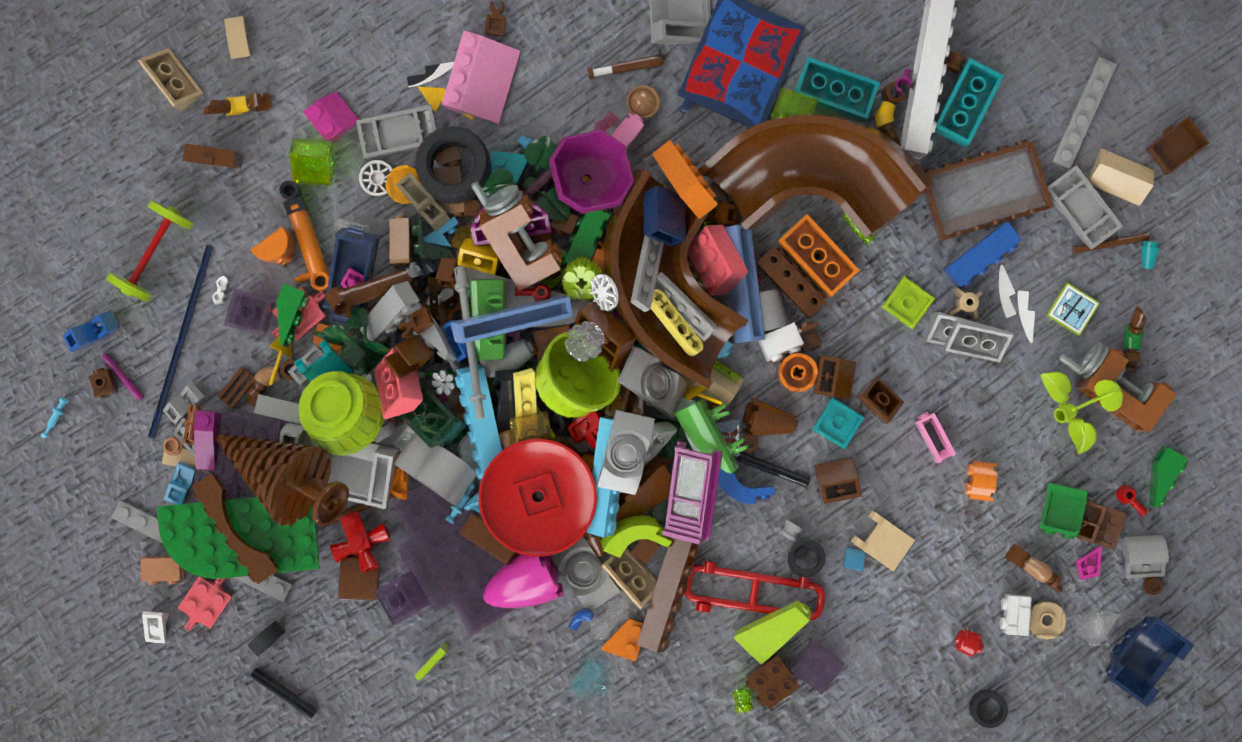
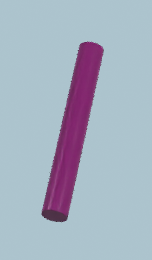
(122, 376)

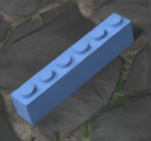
(745, 295)
(511, 319)

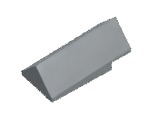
(968, 337)

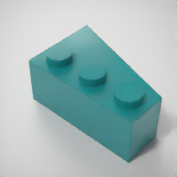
(511, 162)

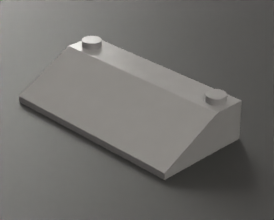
(678, 21)
(365, 473)

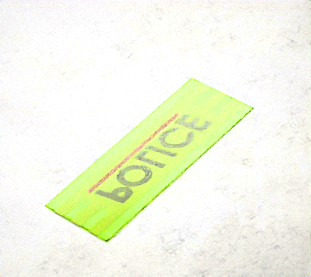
(722, 368)

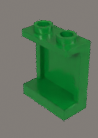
(1064, 511)

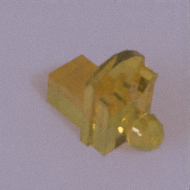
(461, 234)

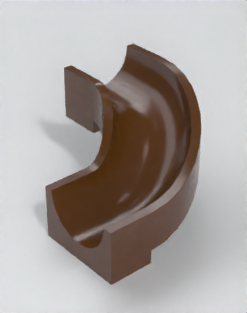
(822, 158)
(621, 261)

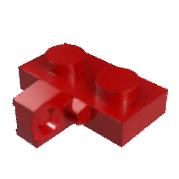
(586, 428)

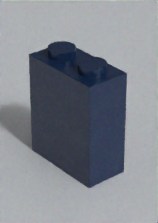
(664, 216)

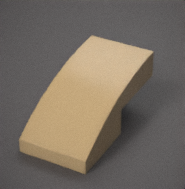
(237, 37)

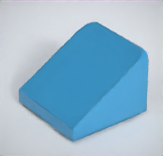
(854, 559)

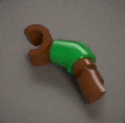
(1132, 339)

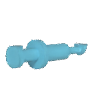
(57, 411)
(457, 509)

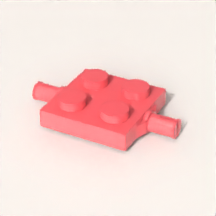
(310, 316)
(204, 602)

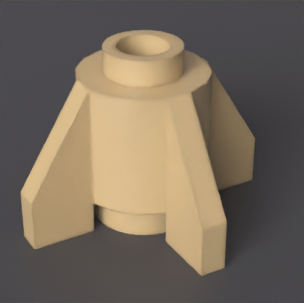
(961, 304)

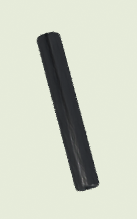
(773, 469)
(284, 693)

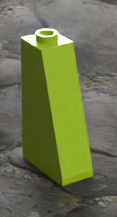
(772, 631)

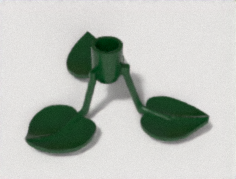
(536, 153)
(335, 335)

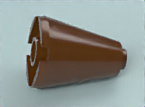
(767, 420)

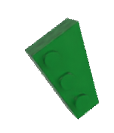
(587, 236)

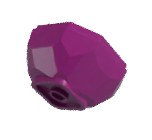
(601, 160)

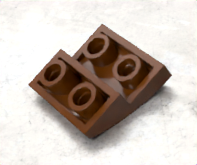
(356, 584)

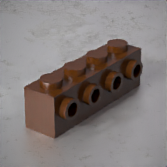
(791, 282)

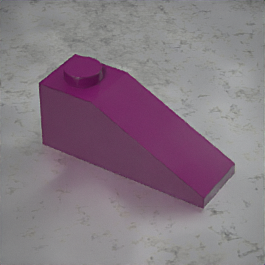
(205, 432)

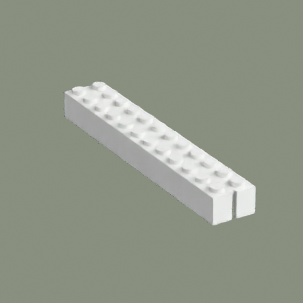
(926, 77)

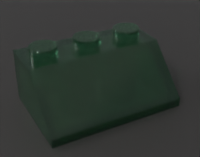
(433, 420)

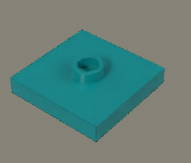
(838, 423)

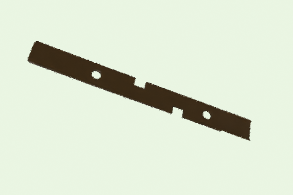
(433, 295)

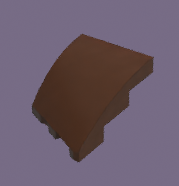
(1102, 525)

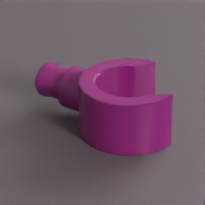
(904, 79)

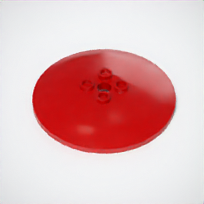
(532, 525)

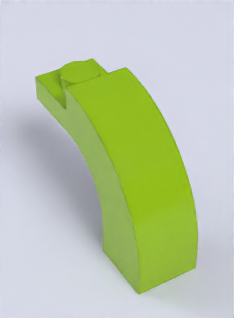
(633, 529)

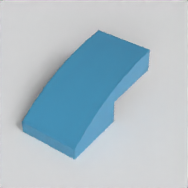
(180, 484)

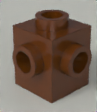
(720, 214)

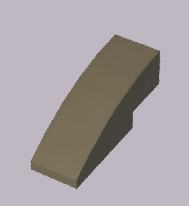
(423, 202)

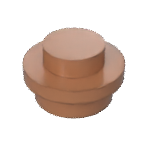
(172, 446)

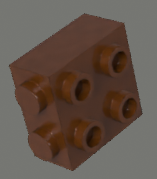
(771, 681)

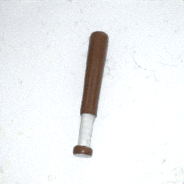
(637, 64)

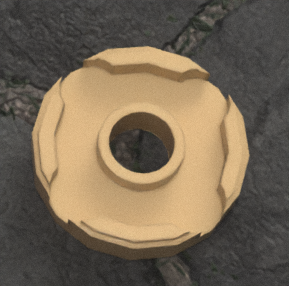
(1057, 624)

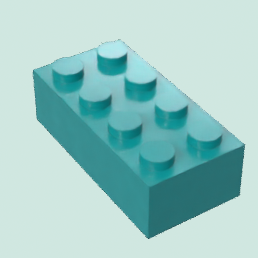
(837, 89)
(967, 102)

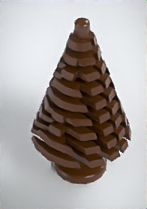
(287, 478)

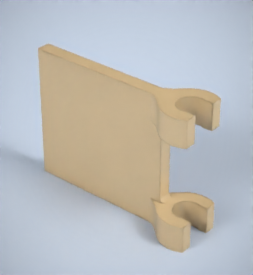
(885, 542)

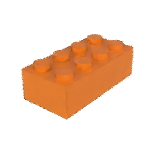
(685, 178)
(832, 268)

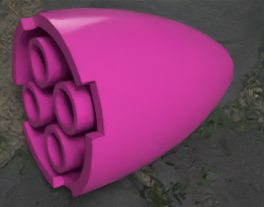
(524, 583)

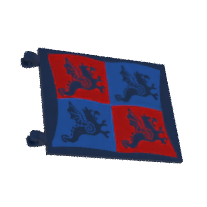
(740, 62)

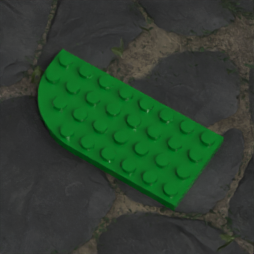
(203, 551)

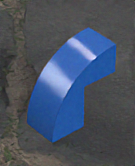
(91, 332)

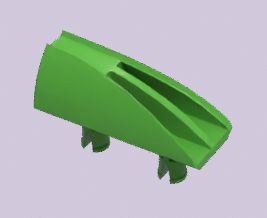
(488, 297)
(702, 429)

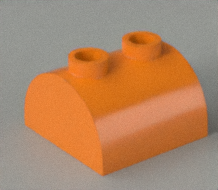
(276, 247)

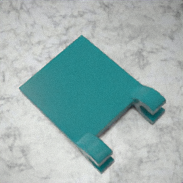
(327, 363)

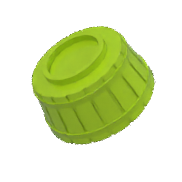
(572, 385)
(341, 412)

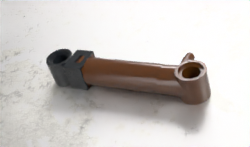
(415, 273)

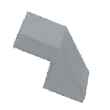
(179, 405)

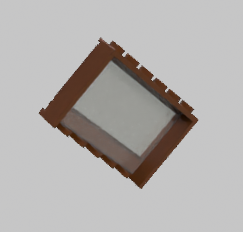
(987, 190)

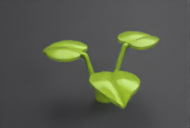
(1081, 433)

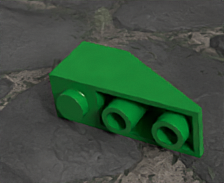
(289, 310)
(1164, 471)

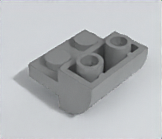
(772, 310)
(1145, 556)

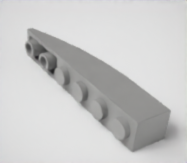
(433, 335)

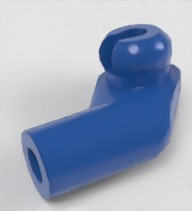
(579, 617)

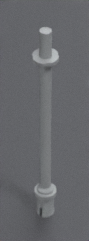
(462, 287)

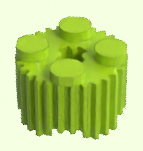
(578, 278)

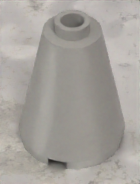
(516, 356)

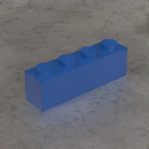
(983, 254)

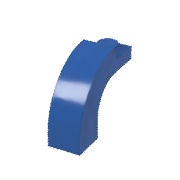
(741, 493)

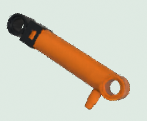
(298, 212)

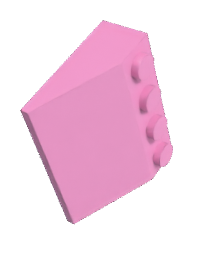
(480, 77)

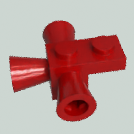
(359, 541)

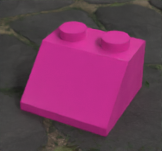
(331, 117)

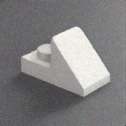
(155, 626)

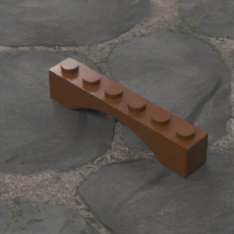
(213, 496)

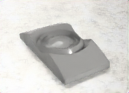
(395, 131)
(1083, 207)
(653, 382)
(625, 452)
(585, 574)

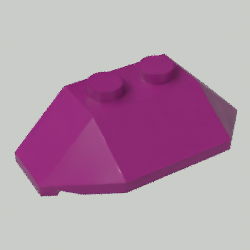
(538, 225)

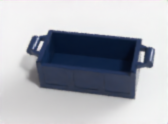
(354, 250)

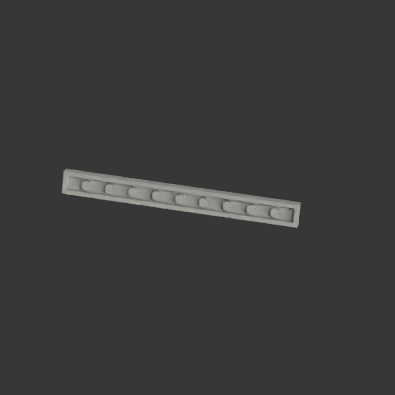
(149, 526)

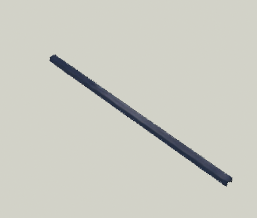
(180, 341)

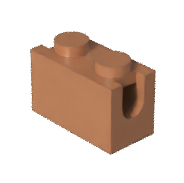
(160, 569)

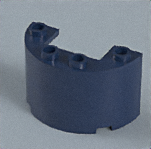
(1145, 657)

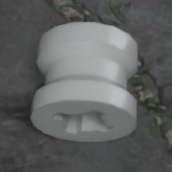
(790, 530)

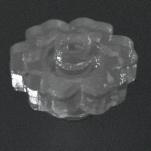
(584, 341)

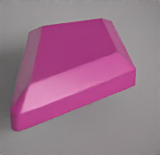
(352, 278)
(1089, 564)

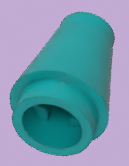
(1149, 254)

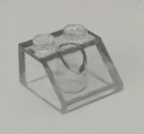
(1096, 625)

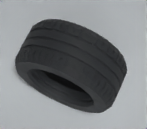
(436, 143)

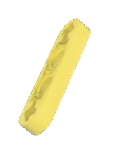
(672, 324)

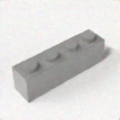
(390, 312)

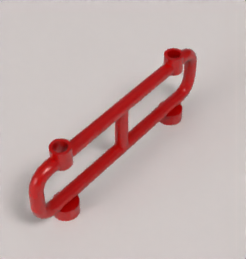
(704, 603)

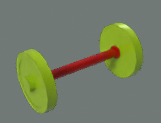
(130, 286)

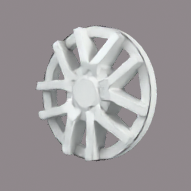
(376, 177)
(604, 292)

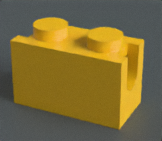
(478, 257)

